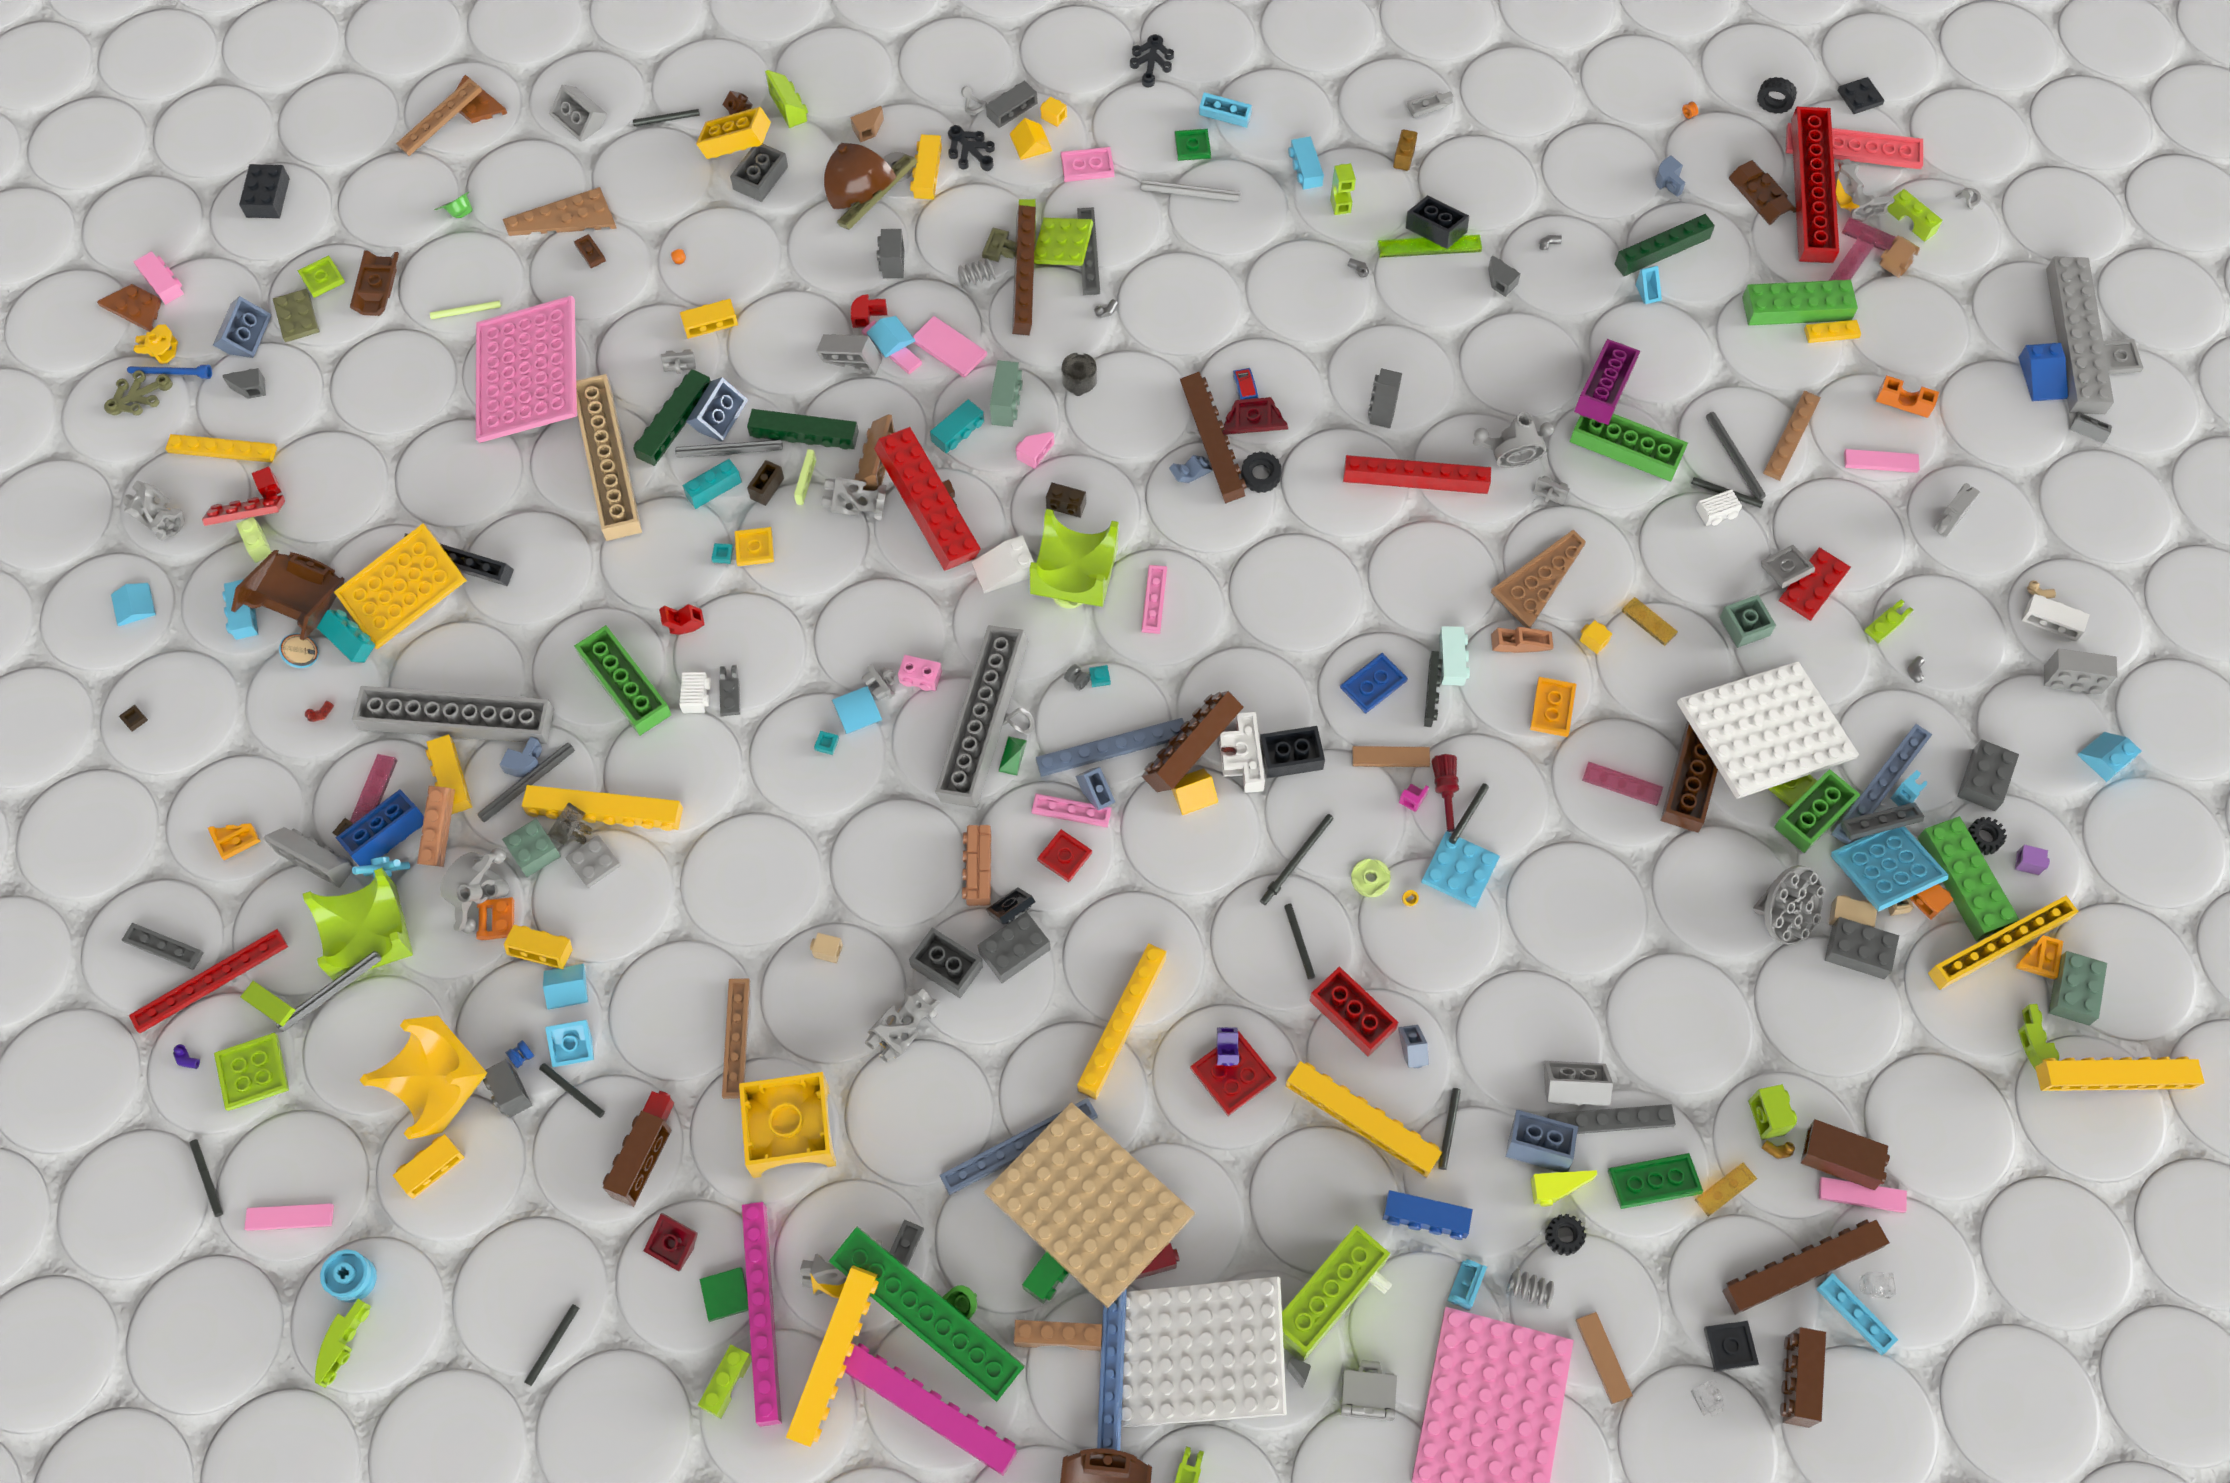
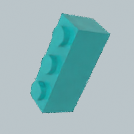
(957, 426)
(712, 483)
(346, 635)

